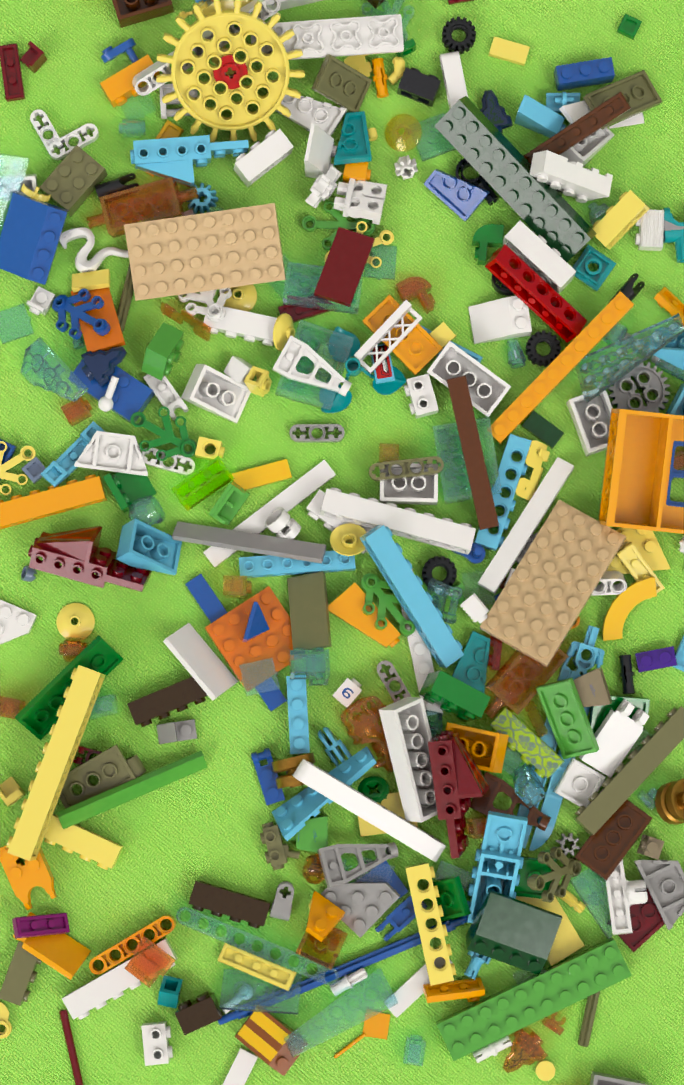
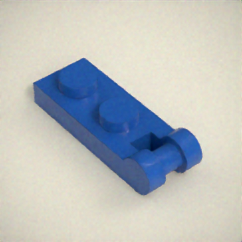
(267, 777)

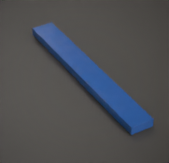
(214, 610)

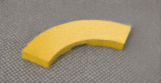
(623, 604)

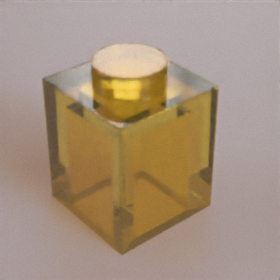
(388, 452)

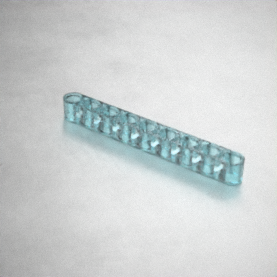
(247, 945)

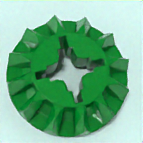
(371, 783)

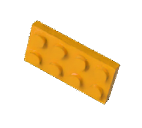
(416, 348)

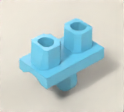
(557, 100)

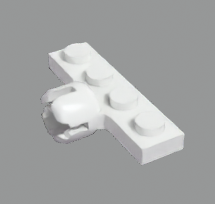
(621, 896)

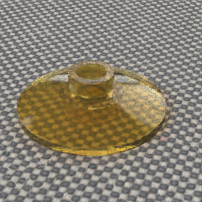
(410, 137)

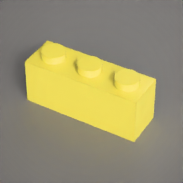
(619, 219)

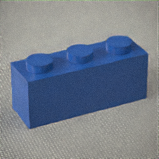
(584, 74)

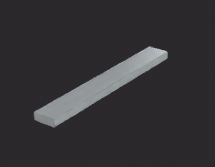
(249, 542)

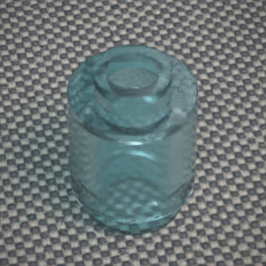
(132, 128)

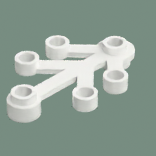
(207, 297)

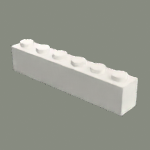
(105, 987)

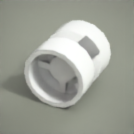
(281, 524)

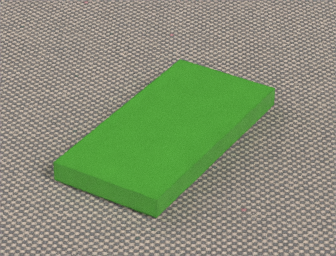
(567, 718)

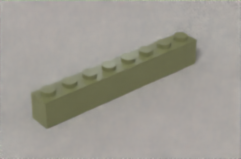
(633, 773)

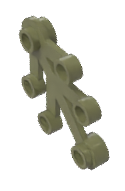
(570, 869)

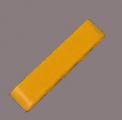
(123, 947)

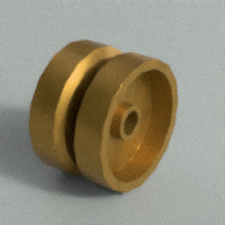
(290, 766)
(670, 802)

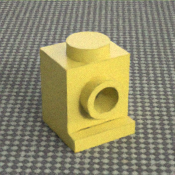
(262, 384)

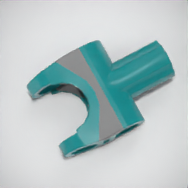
(674, 233)

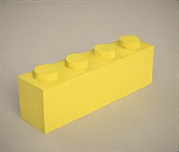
(84, 842)

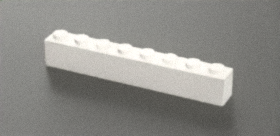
(400, 521)

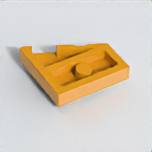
(322, 917)

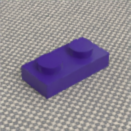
(656, 659)

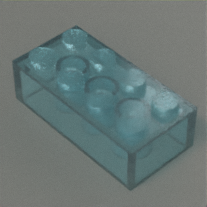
(300, 288)

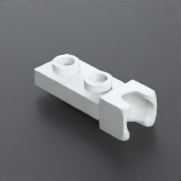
(166, 394)

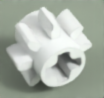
(405, 167)

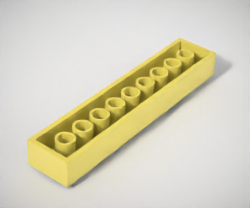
(56, 763)

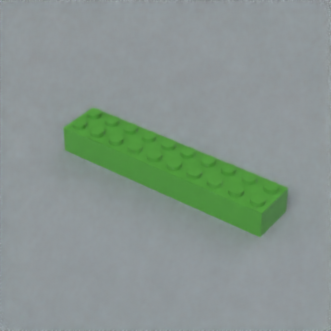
(533, 998)

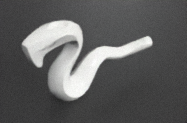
(81, 261)

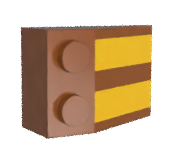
(265, 1037)

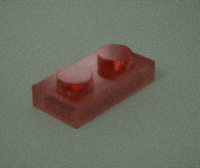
(495, 657)

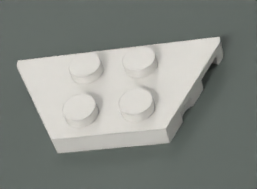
(113, 453)

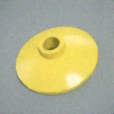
(246, 301)
(283, 330)
(347, 534)
(85, 621)

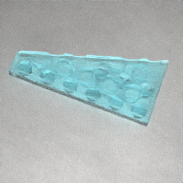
(614, 361)

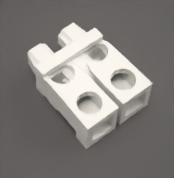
(362, 199)

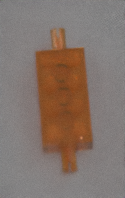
(141, 204)
(517, 681)

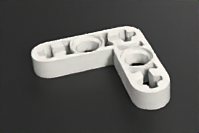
(56, 141)

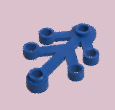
(64, 304)

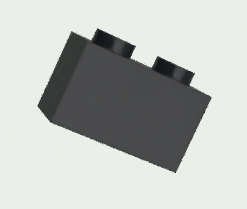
(419, 86)

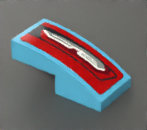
(384, 371)

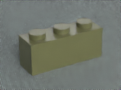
(19, 976)

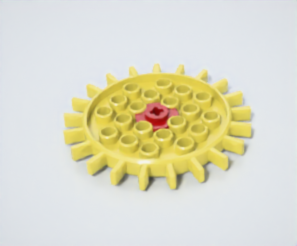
(219, 25)

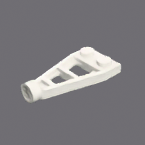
(290, 357)

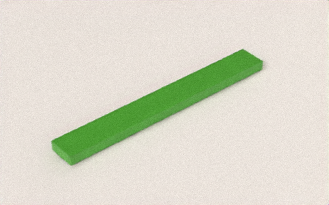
(132, 789)

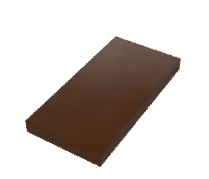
(613, 840)

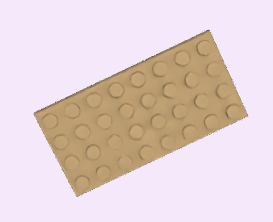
(205, 252)
(552, 583)

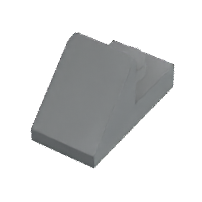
(177, 731)

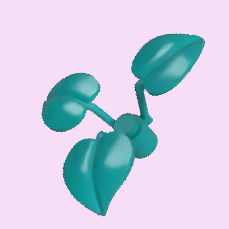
(354, 368)

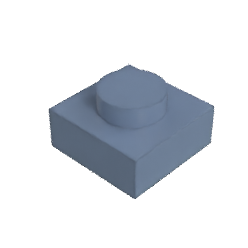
(34, 469)

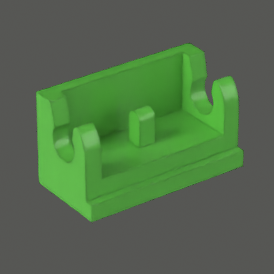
(229, 503)

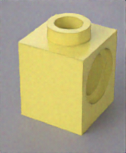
(203, 443)

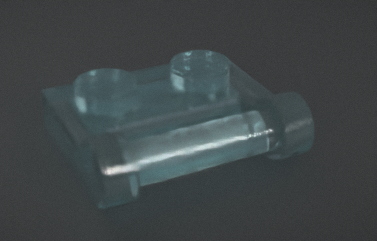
(439, 592)

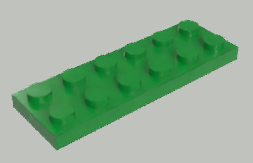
(42, 710)

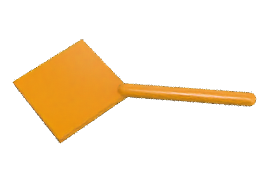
(374, 1027)

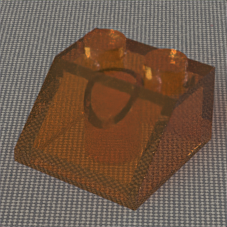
(323, 952)

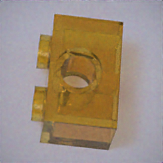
(236, 587)

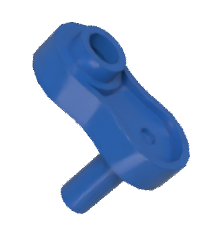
(111, 53)
(476, 554)

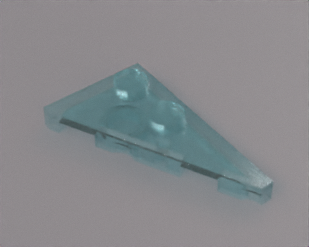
(593, 893)

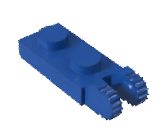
(399, 917)

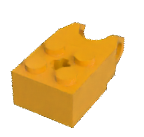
(26, 877)

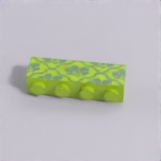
(525, 741)

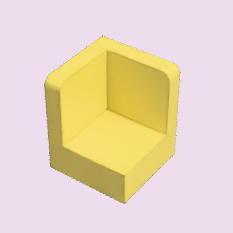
(10, 791)

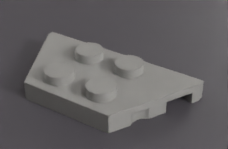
(666, 886)

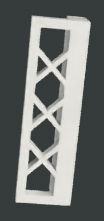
(378, 336)

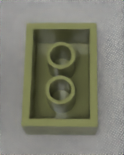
(73, 180)

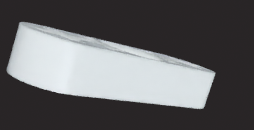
(153, 462)

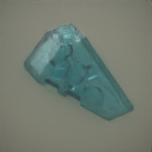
(47, 370)

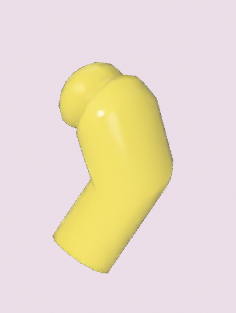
(399, 68)

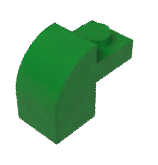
(487, 236)

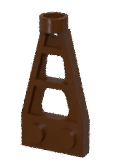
(497, 785)

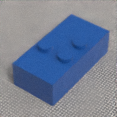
(128, 396)

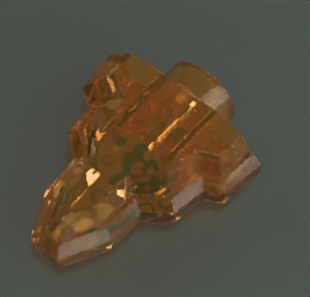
(524, 1050)

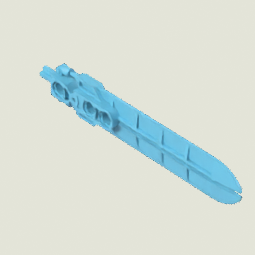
(552, 801)

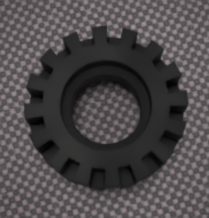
(454, 25)
(550, 340)
(443, 562)

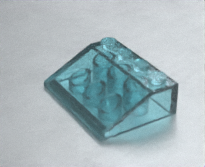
(333, 348)
(454, 473)

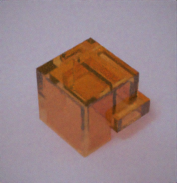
(149, 962)

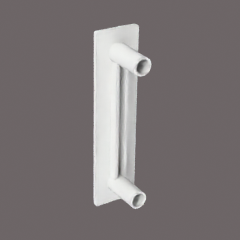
(342, 36)

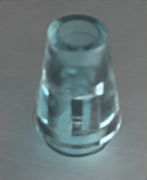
(516, 357)

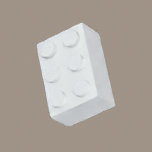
(263, 157)
(591, 421)
(412, 490)

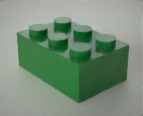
(454, 696)

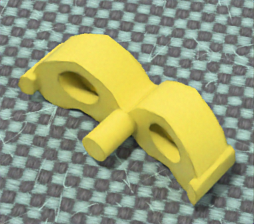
(34, 194)

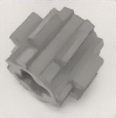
(562, 842)

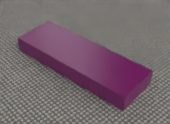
(40, 925)

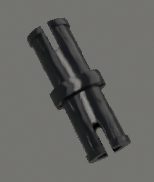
(626, 674)

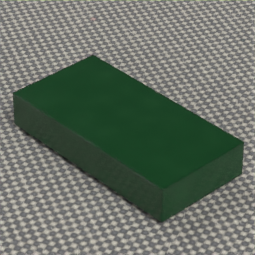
(542, 429)

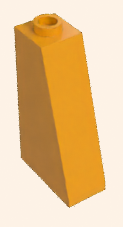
(349, 609)

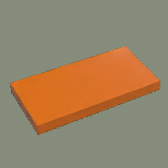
(108, 312)

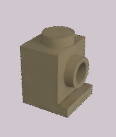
(650, 847)

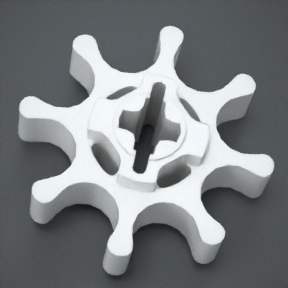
(323, 187)

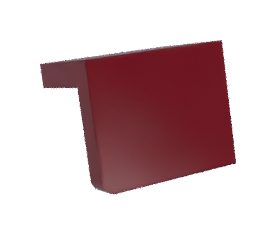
(33, 58)

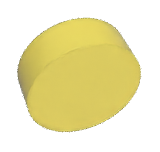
(545, 1070)

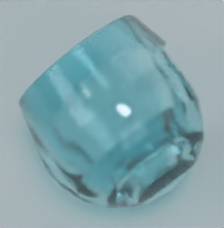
(144, 510)

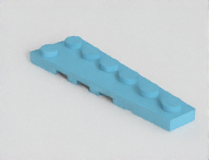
(296, 811)

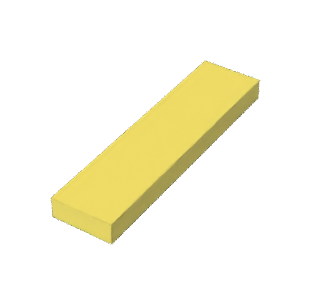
(257, 966)

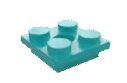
(590, 278)

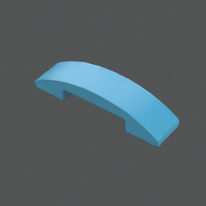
(64, 465)

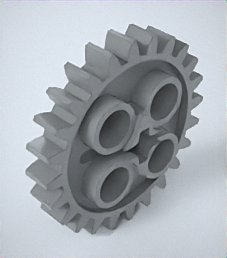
(655, 384)

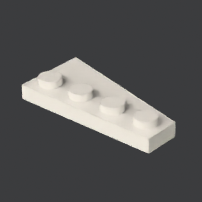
(309, 111)

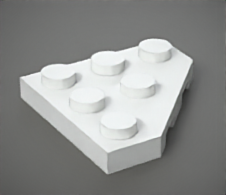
(14, 622)

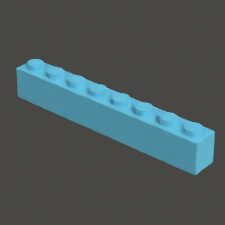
(412, 596)

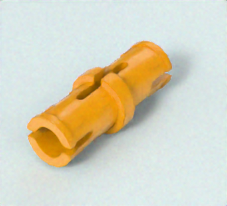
(380, 78)

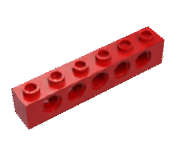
(536, 293)

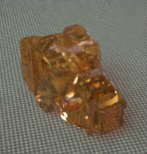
(367, 730)

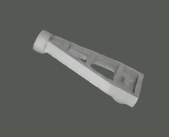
(332, 863)

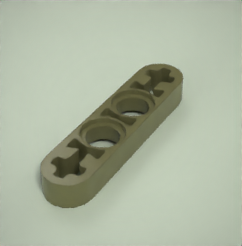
(406, 471)

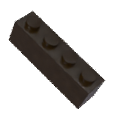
(166, 700)
(229, 903)

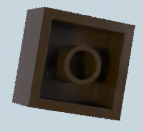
(198, 1013)

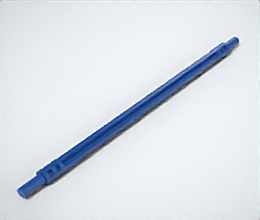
(358, 963)

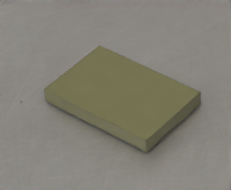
(341, 84)

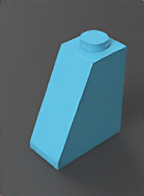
(539, 118)

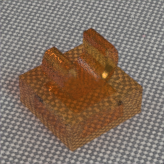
(553, 1024)

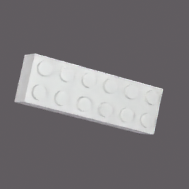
(407, 741)

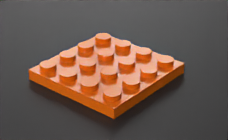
(274, 643)

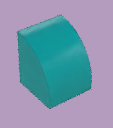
(169, 991)

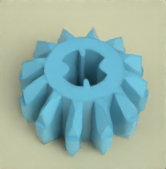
(209, 200)

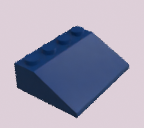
(30, 237)

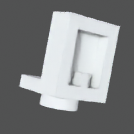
(40, 301)

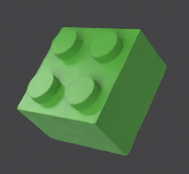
(163, 351)

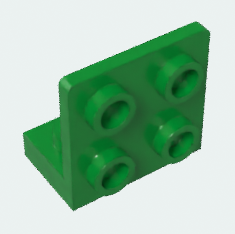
(128, 488)

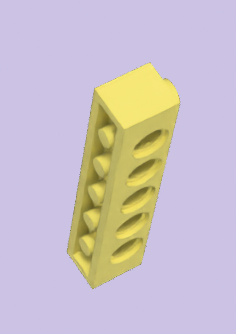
(436, 974)

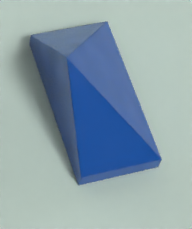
(256, 623)

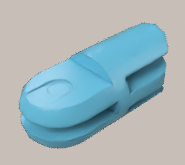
(334, 746)

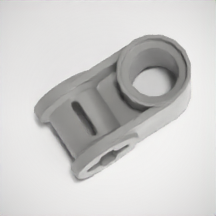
(282, 904)

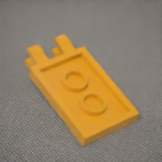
(57, 951)

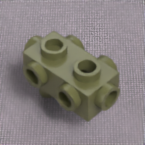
(277, 850)

